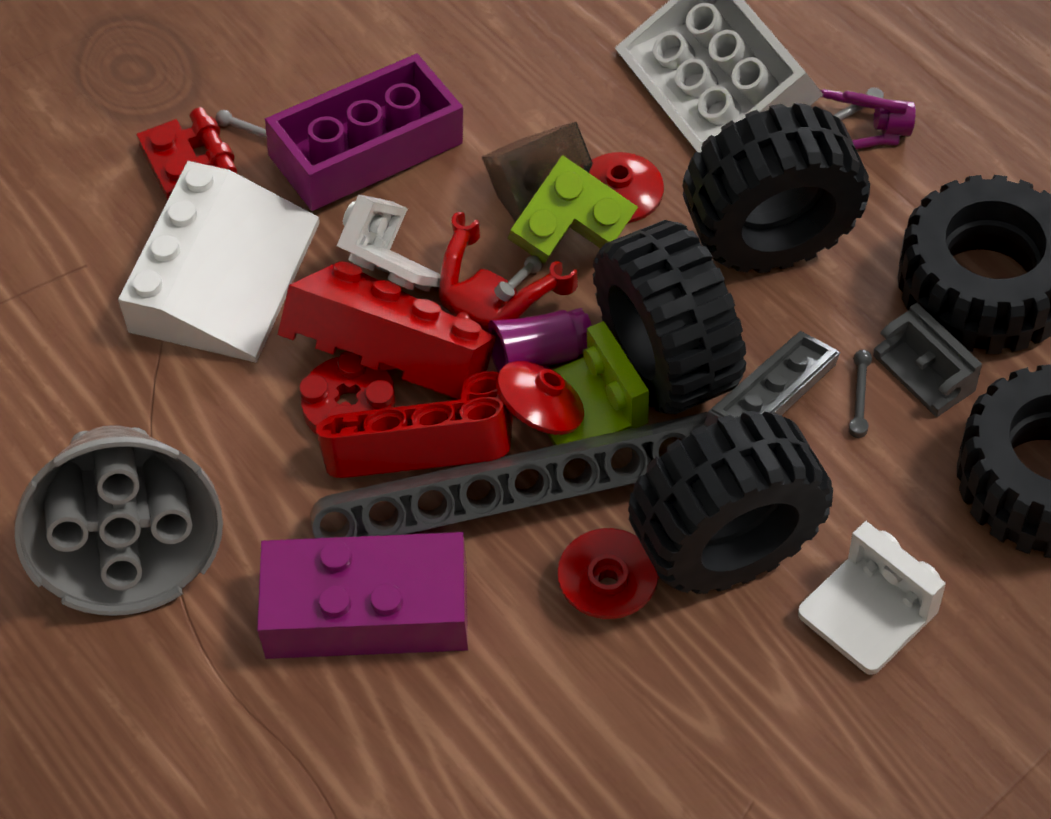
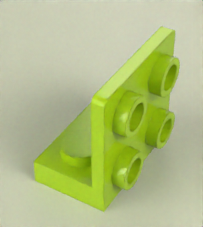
(607, 386)

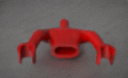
(476, 296)

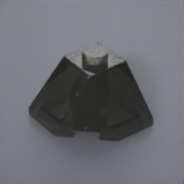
(525, 164)

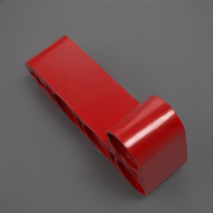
(420, 434)

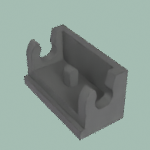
(928, 360)

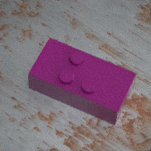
(364, 131)
(363, 595)

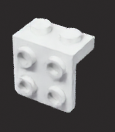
(368, 236)
(873, 600)

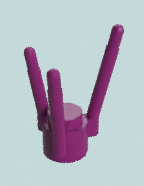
(892, 117)

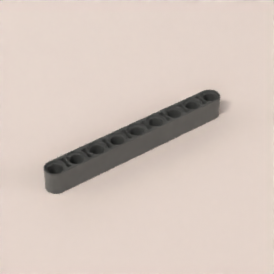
(501, 474)

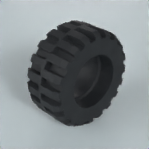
(775, 188)
(981, 217)
(671, 315)
(990, 472)
(730, 502)

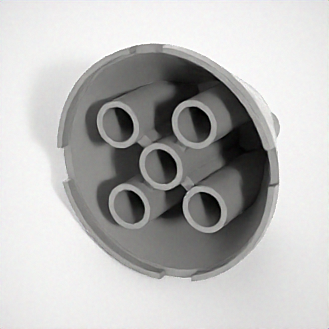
(118, 522)

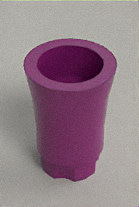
(540, 338)

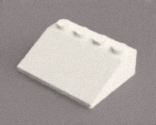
(713, 65)
(217, 264)

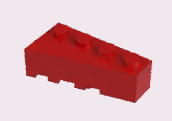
(385, 327)

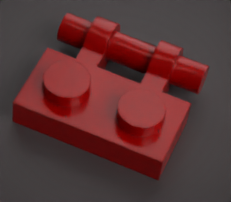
(170, 148)

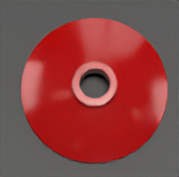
(632, 178)
(540, 397)
(607, 555)

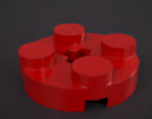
(340, 376)

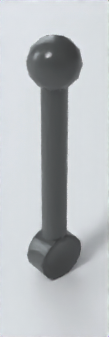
(858, 425)

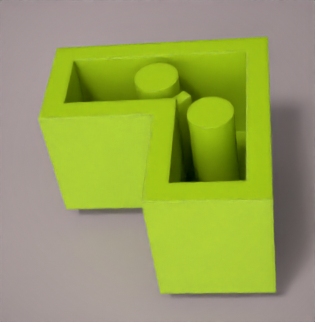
(573, 201)

